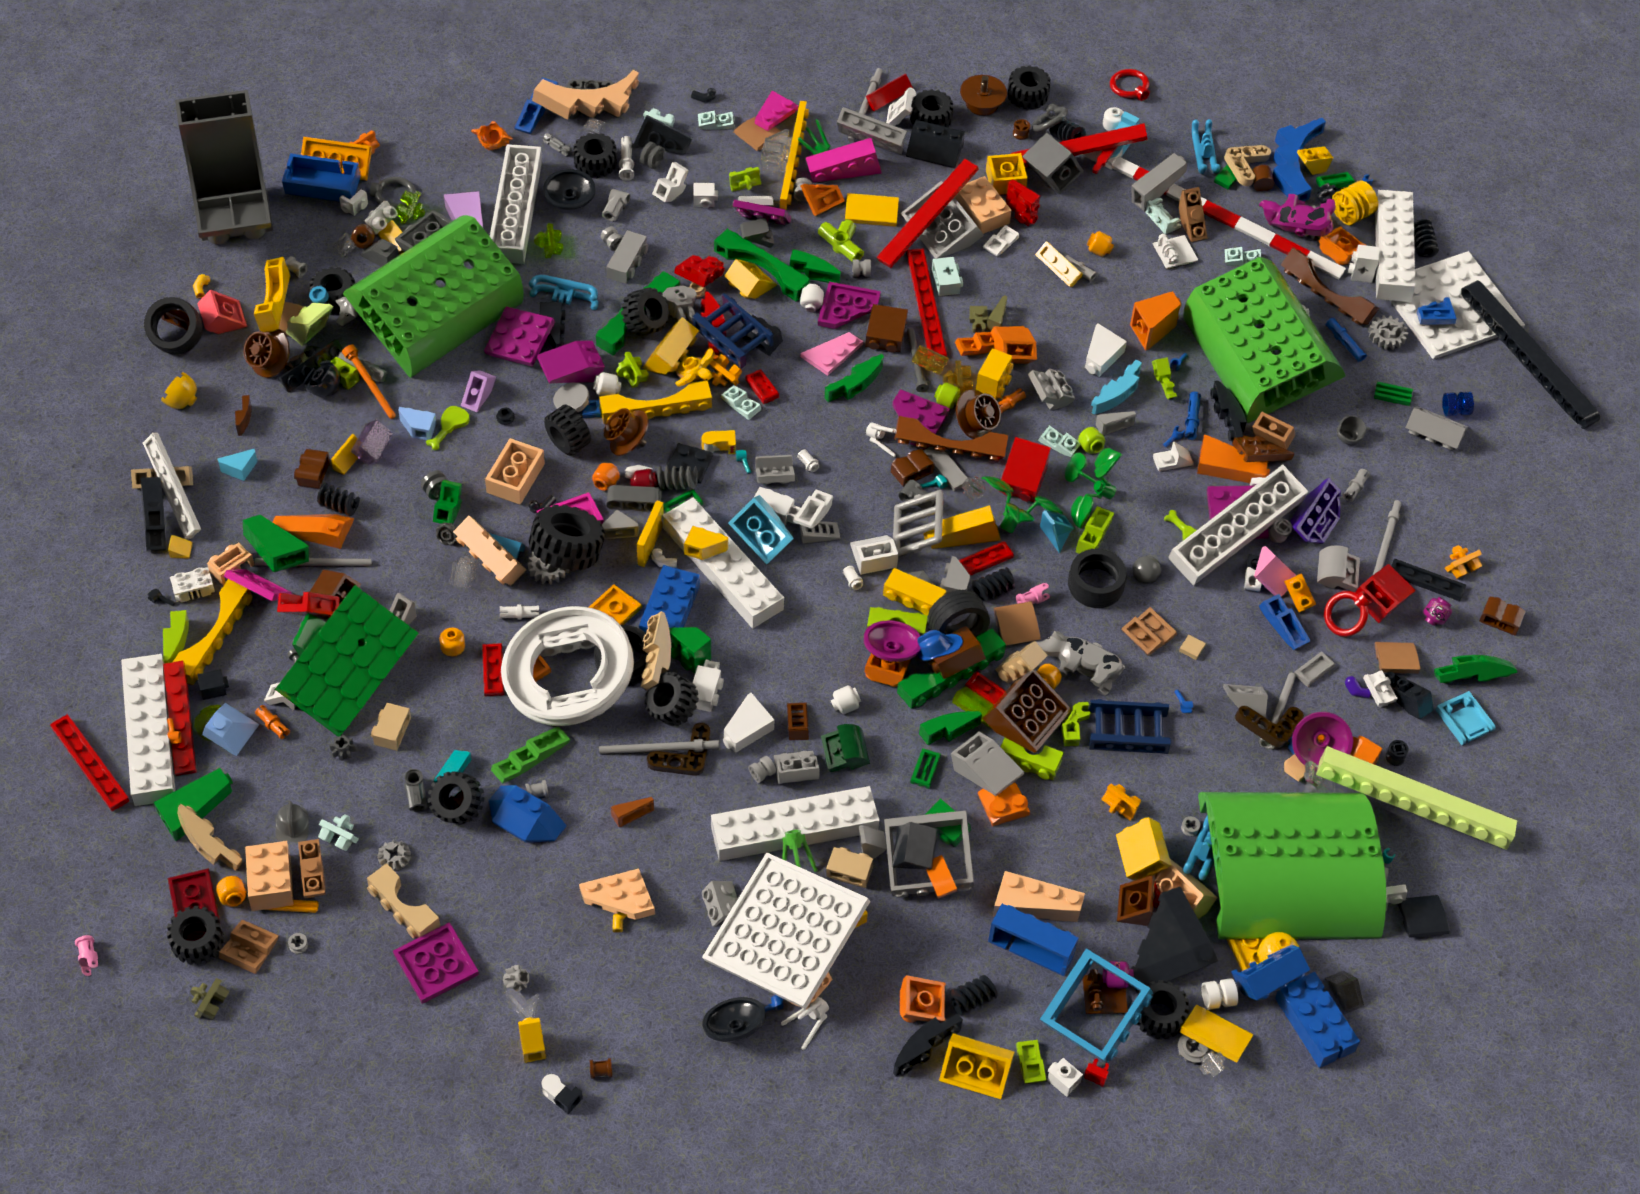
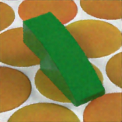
(814, 267)
(949, 726)

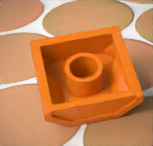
(1339, 245)
(885, 671)
(1005, 806)
(922, 999)

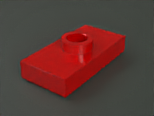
(762, 386)

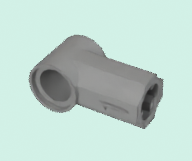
(616, 202)

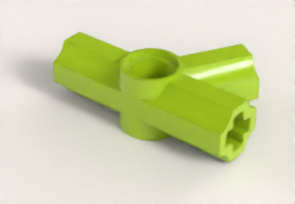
(841, 239)

